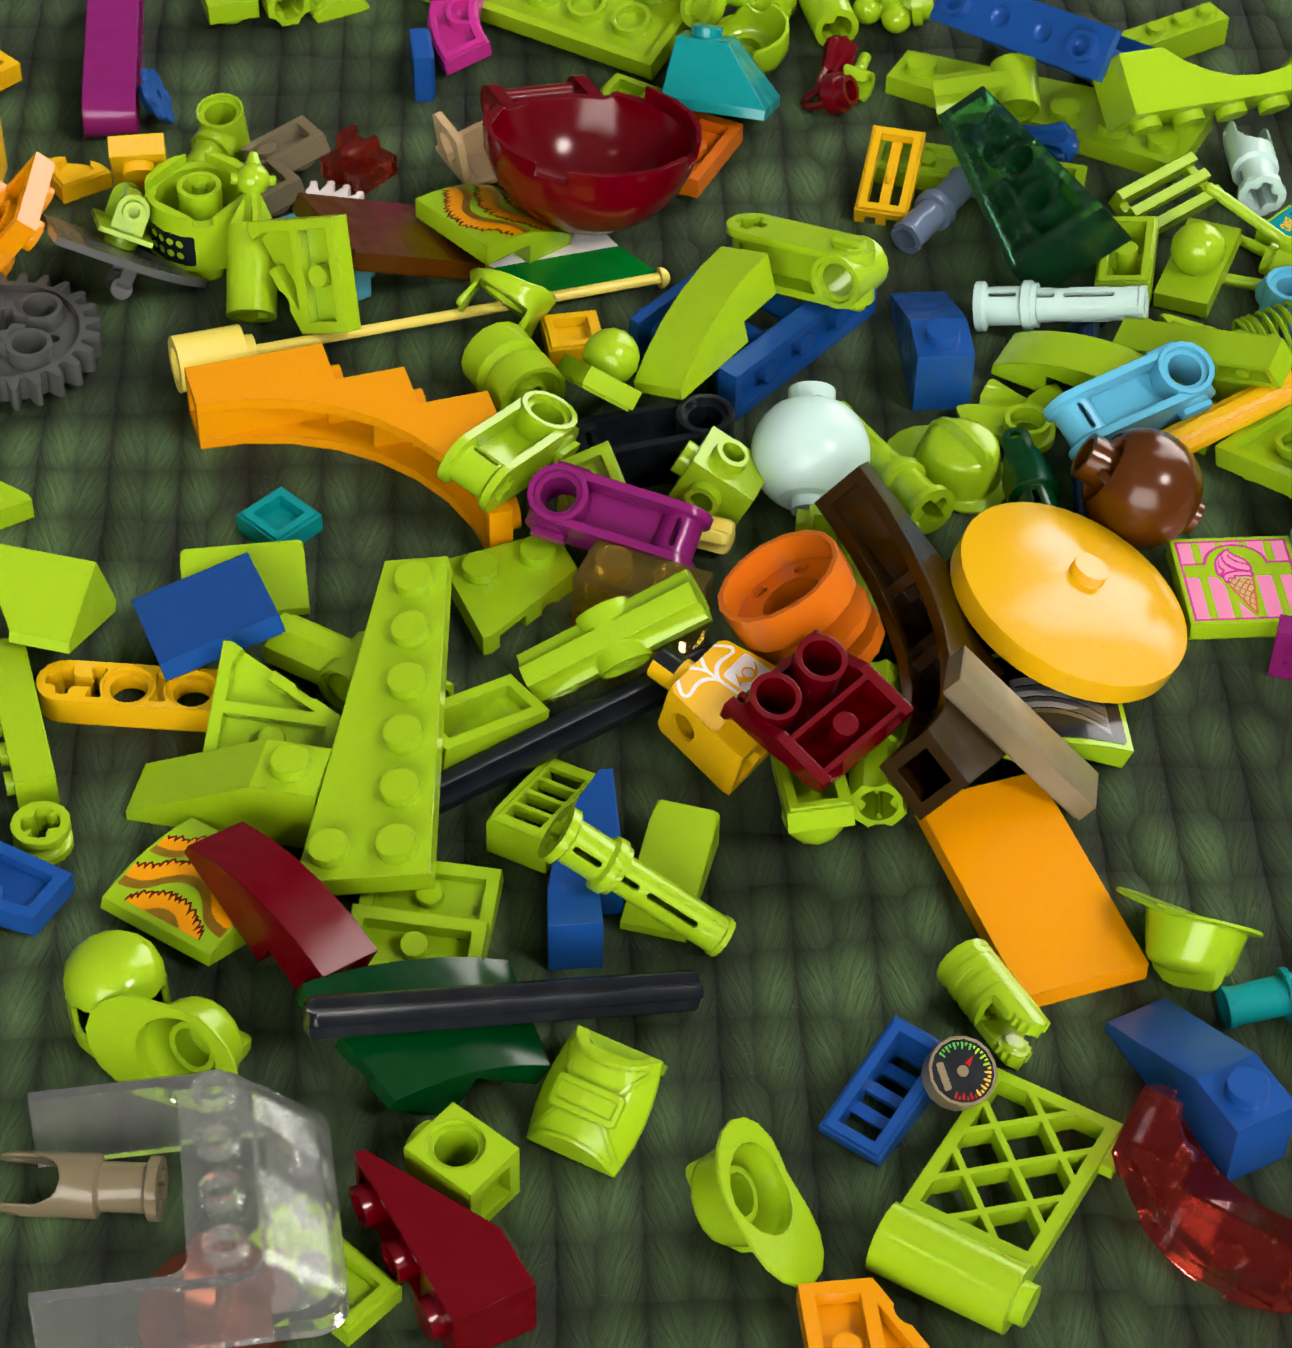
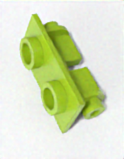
(125, 217)

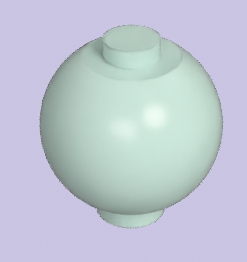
(807, 445)

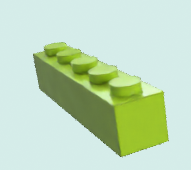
(1185, 31)
(1235, 354)
(23, 731)

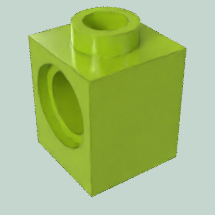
(488, 1161)

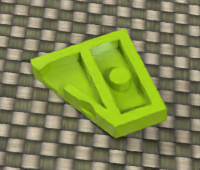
(313, 270)

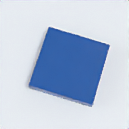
(202, 610)

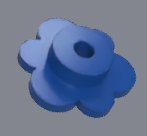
(154, 96)

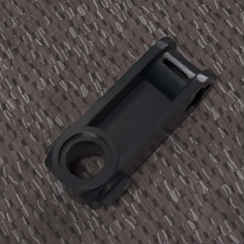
(655, 435)

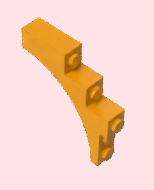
(373, 415)

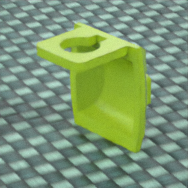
(595, 1101)

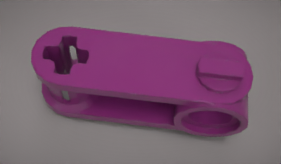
(613, 514)

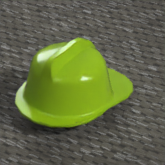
(958, 456)
(1188, 947)
(154, 1039)
(753, 1204)

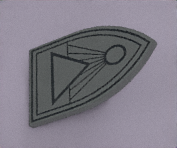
(124, 263)

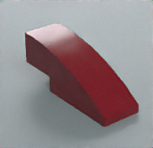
(279, 905)

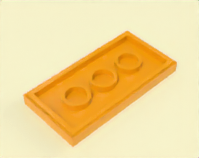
(1032, 890)

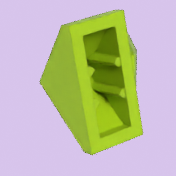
(52, 598)

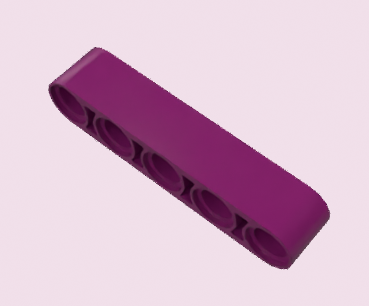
(112, 67)

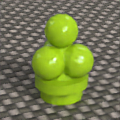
(894, 14)

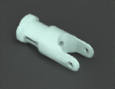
(1254, 170)

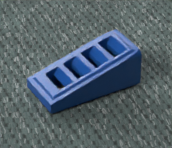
(897, 1040)

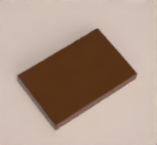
(391, 238)

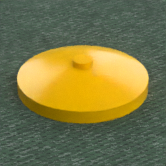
(1068, 602)

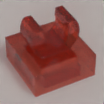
(358, 162)

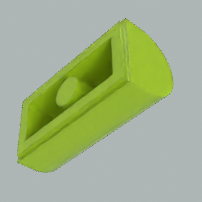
(1134, 261)

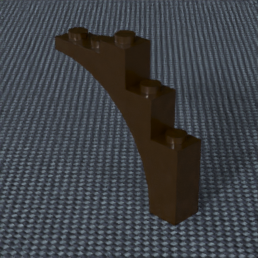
(914, 594)

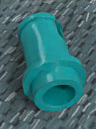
(1256, 1000)

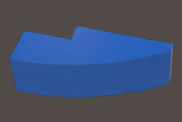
(572, 908)

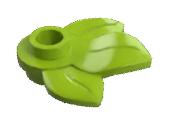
(1005, 409)

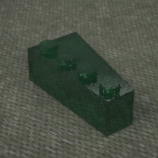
(1031, 203)

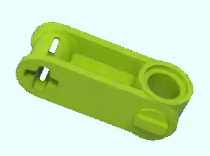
(814, 260)
(510, 447)

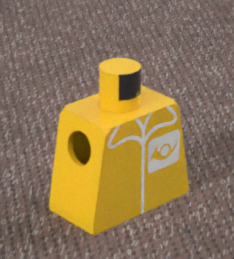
(694, 708)

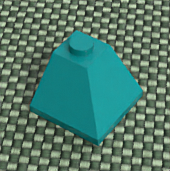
(718, 76)

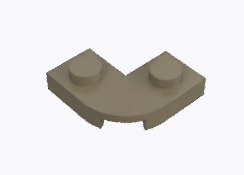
(282, 153)

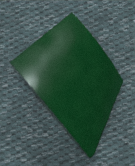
(433, 1067)

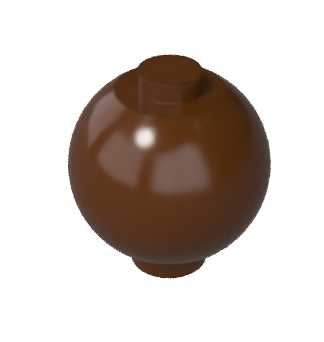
(1140, 485)

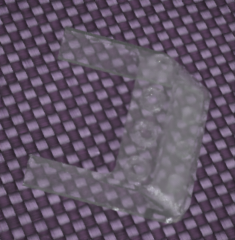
(255, 1212)

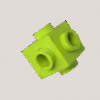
(717, 476)

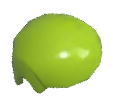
(761, 33)

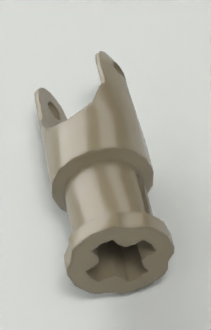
(95, 1186)

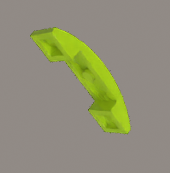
(1071, 358)

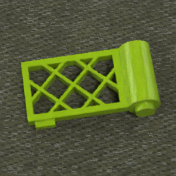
(959, 1255)

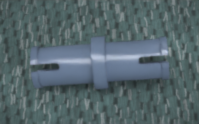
(932, 211)

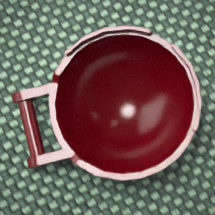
(588, 156)

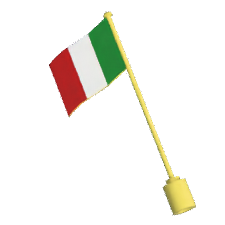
(576, 271)

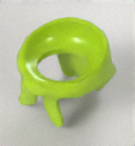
(521, 297)

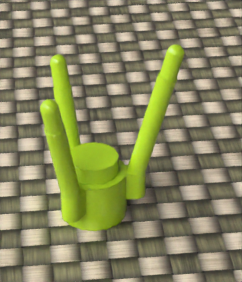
(1272, 256)

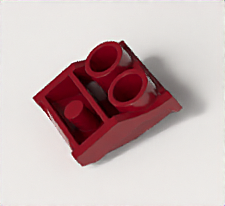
(819, 710)

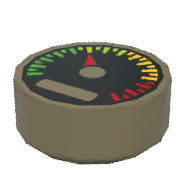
(959, 1073)

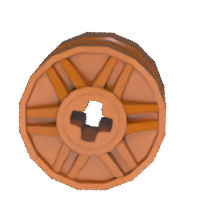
(791, 590)

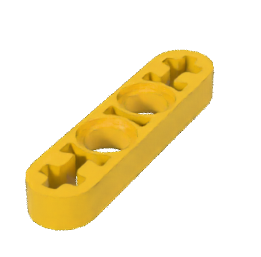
(153, 711)

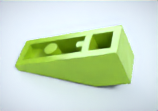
(255, 782)

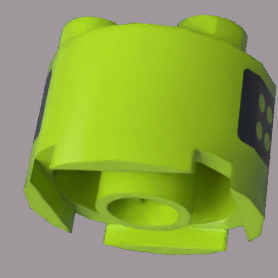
(192, 211)

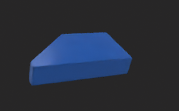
(421, 64)

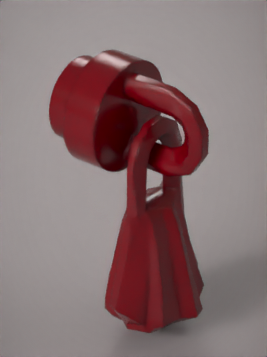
(834, 88)

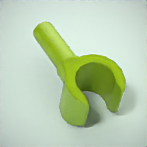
(864, 78)

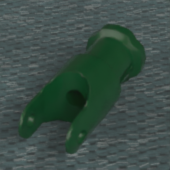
(1026, 471)

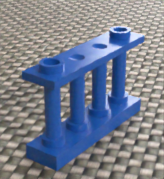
(1039, 31)
(771, 353)

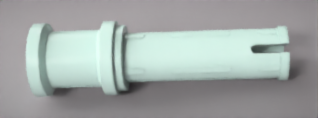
(1033, 305)

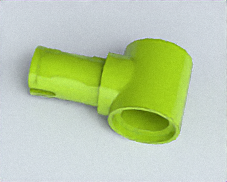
(220, 127)

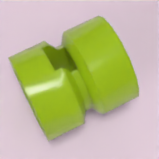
(509, 365)

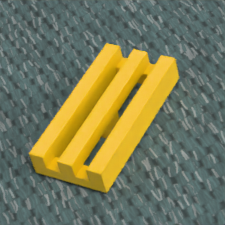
(883, 210)

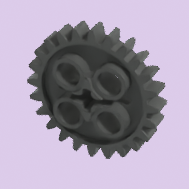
(44, 338)

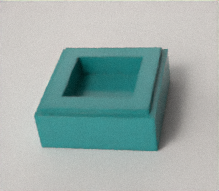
(279, 518)

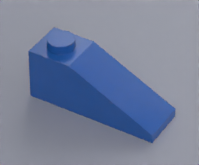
(933, 349)
(1227, 1091)

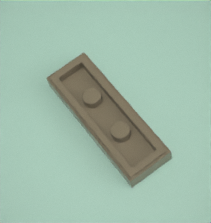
(1021, 733)

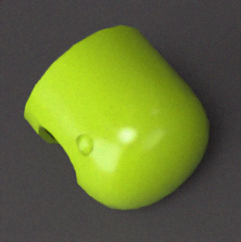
(110, 966)

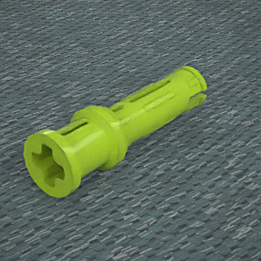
(907, 481)
(612, 867)

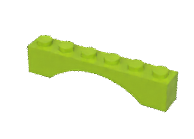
(1160, 88)

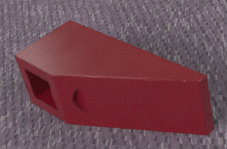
(456, 1263)

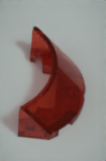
(1199, 1214)

